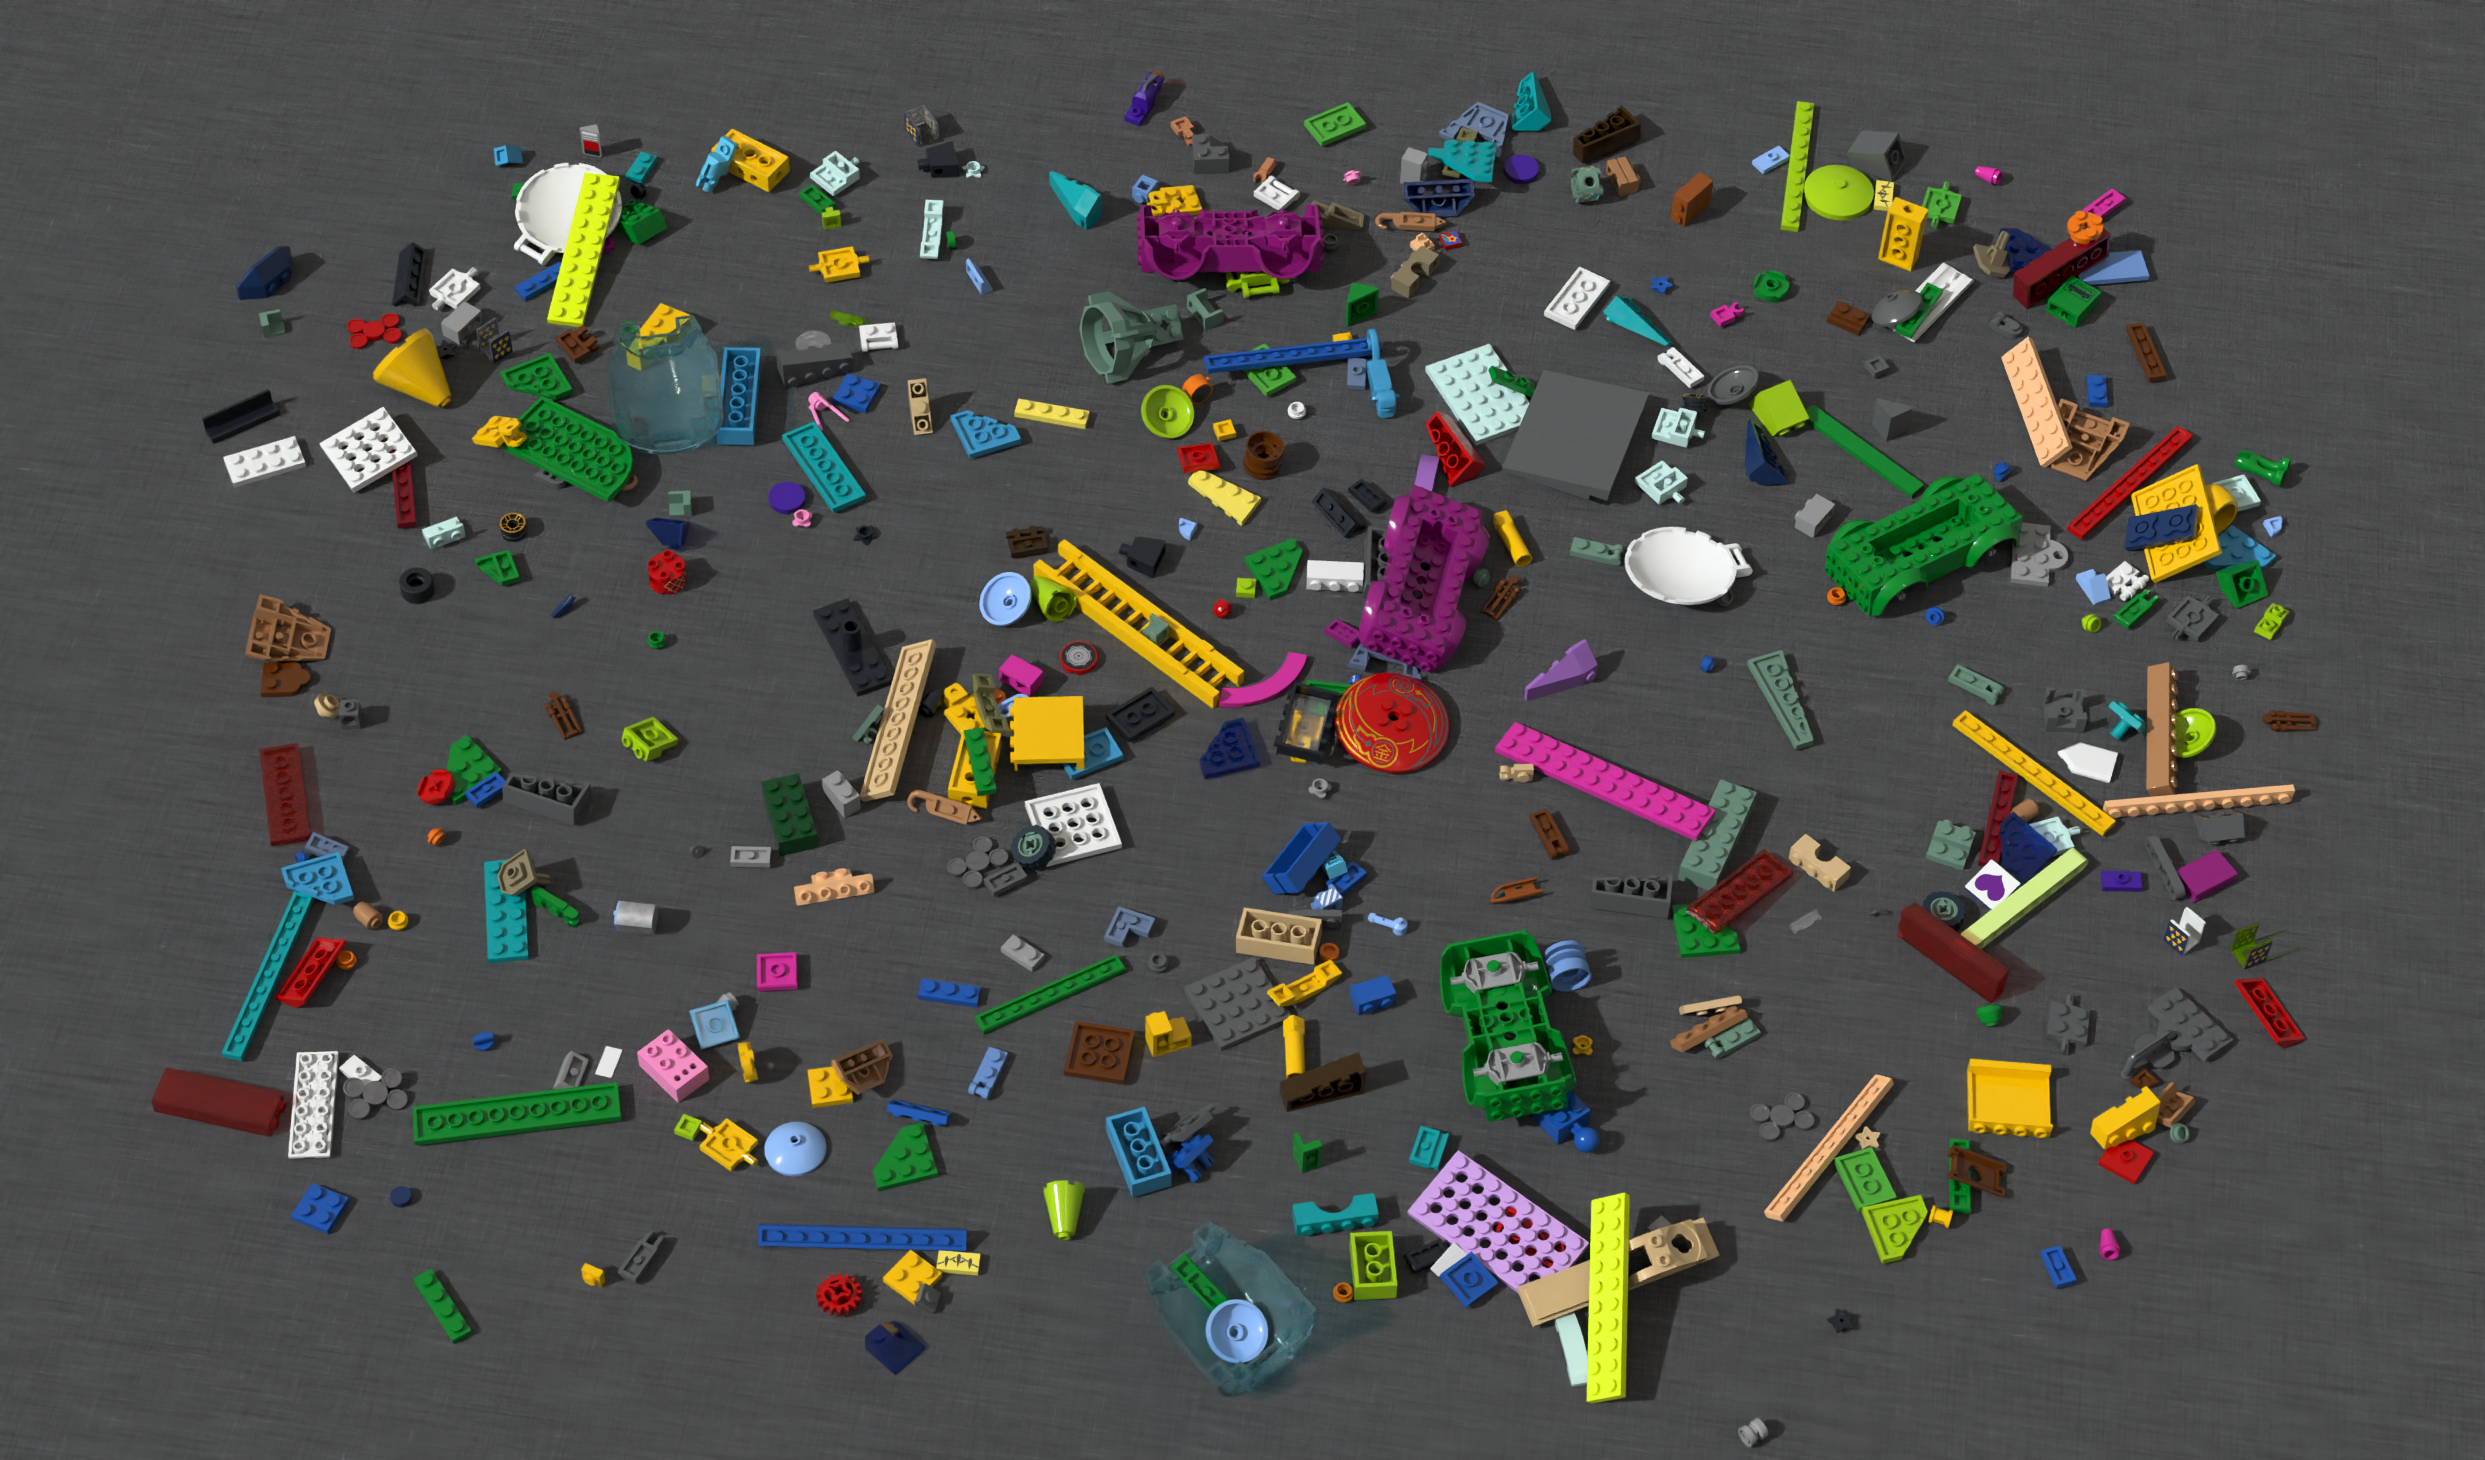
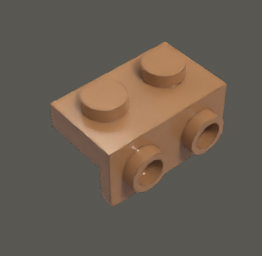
(2173, 1105)

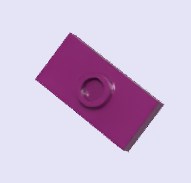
(1343, 633)

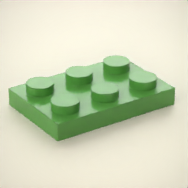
(1334, 124)
(1270, 378)
(1864, 1178)

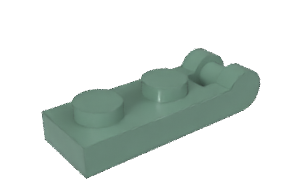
(1597, 551)
(1976, 684)
(1732, 1038)

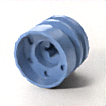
(1567, 966)

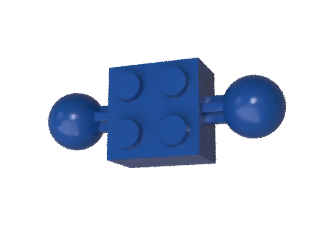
(1569, 1121)

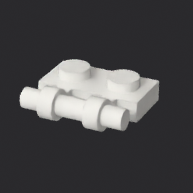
(2121, 577)

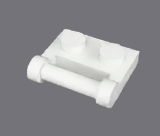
(1275, 197)
(878, 336)

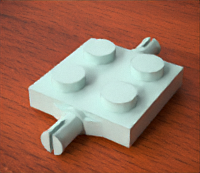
(2056, 833)

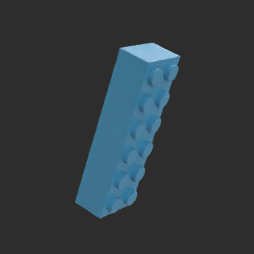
(739, 395)

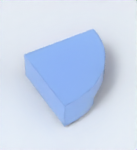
(2273, 525)
(1187, 528)

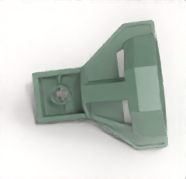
(1131, 331)

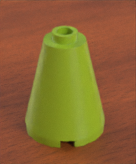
(1053, 599)
(1064, 1206)

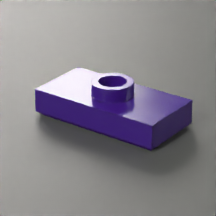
(2121, 881)

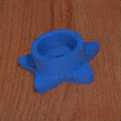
(1660, 288)

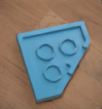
(983, 434)
(2239, 549)
(320, 878)

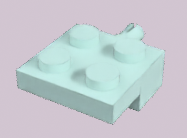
(836, 173)
(1676, 427)
(1662, 482)

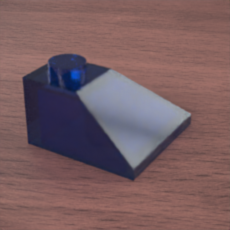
(669, 531)
(893, 1345)

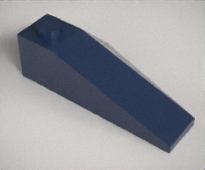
(1760, 459)

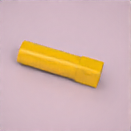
(1506, 529)
(1294, 1045)

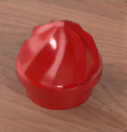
(1222, 608)

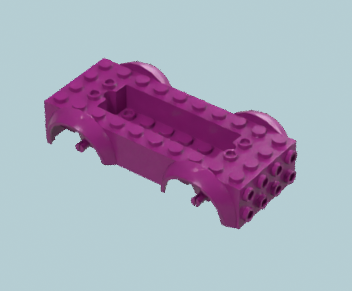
(1230, 242)
(1453, 543)

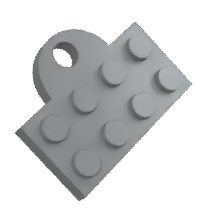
(2035, 556)

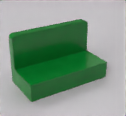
(1307, 1155)

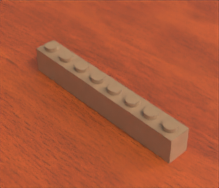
(2161, 730)

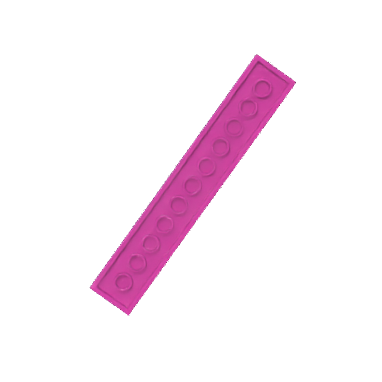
(1606, 781)

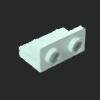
(444, 533)

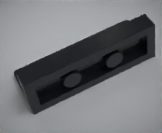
(1337, 512)

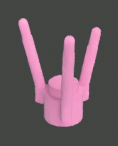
(818, 402)

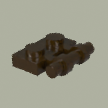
(1027, 545)

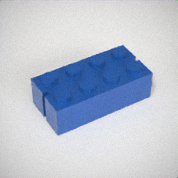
(1301, 858)

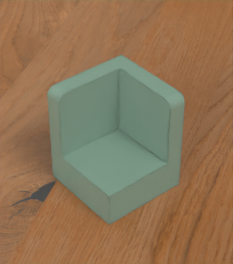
(272, 323)
(680, 503)
(1157, 630)

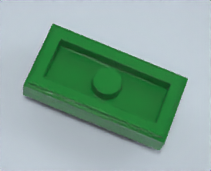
(816, 199)

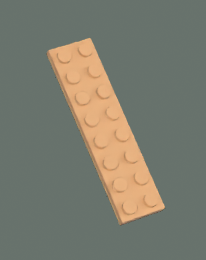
(2036, 402)

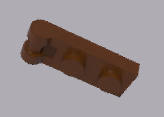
(1549, 833)

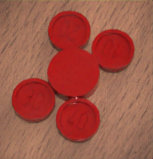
(374, 331)

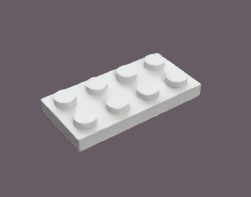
(1577, 298)
(264, 461)

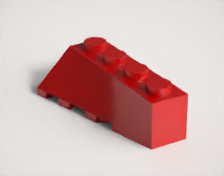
(1456, 453)

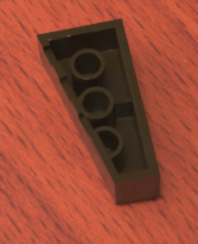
(1607, 135)
(1324, 1084)

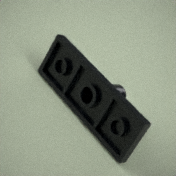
(852, 647)

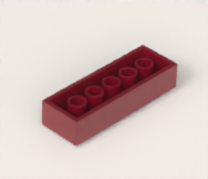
(2056, 266)

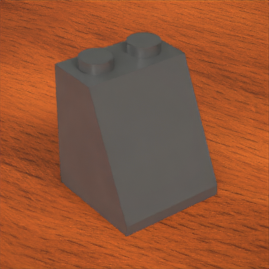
(1878, 154)

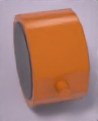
(1197, 388)

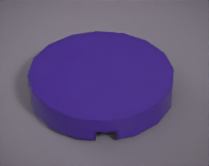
(1521, 169)
(786, 497)

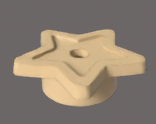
(1868, 1143)

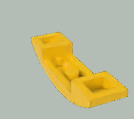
(1307, 986)

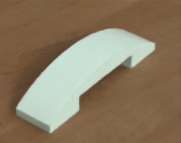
(932, 229)
(1573, 1348)

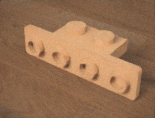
(833, 886)

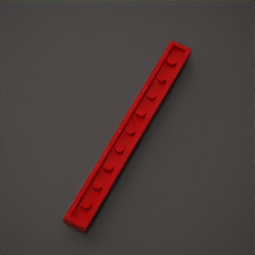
(2129, 482)

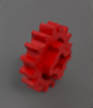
(836, 1291)

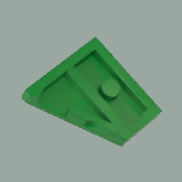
(499, 567)

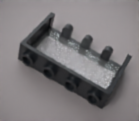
(1306, 722)

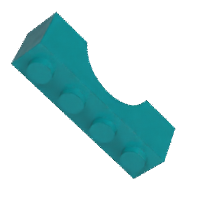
(1310, 1219)

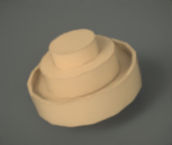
(327, 705)

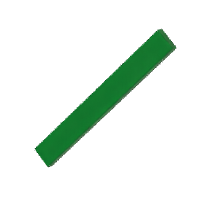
(1863, 452)
(1050, 994)

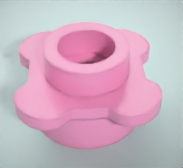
(1352, 177)
(802, 518)

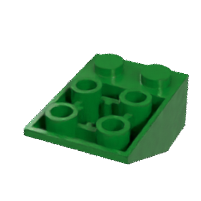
(640, 221)

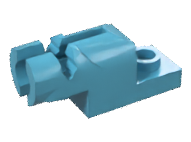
(717, 164)

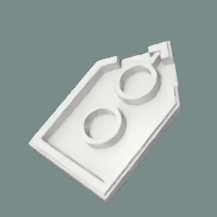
(2089, 761)

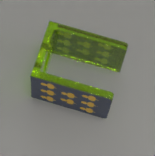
(2244, 941)

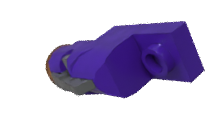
(1144, 98)

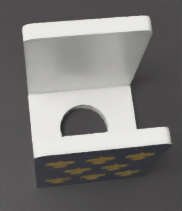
(2186, 934)

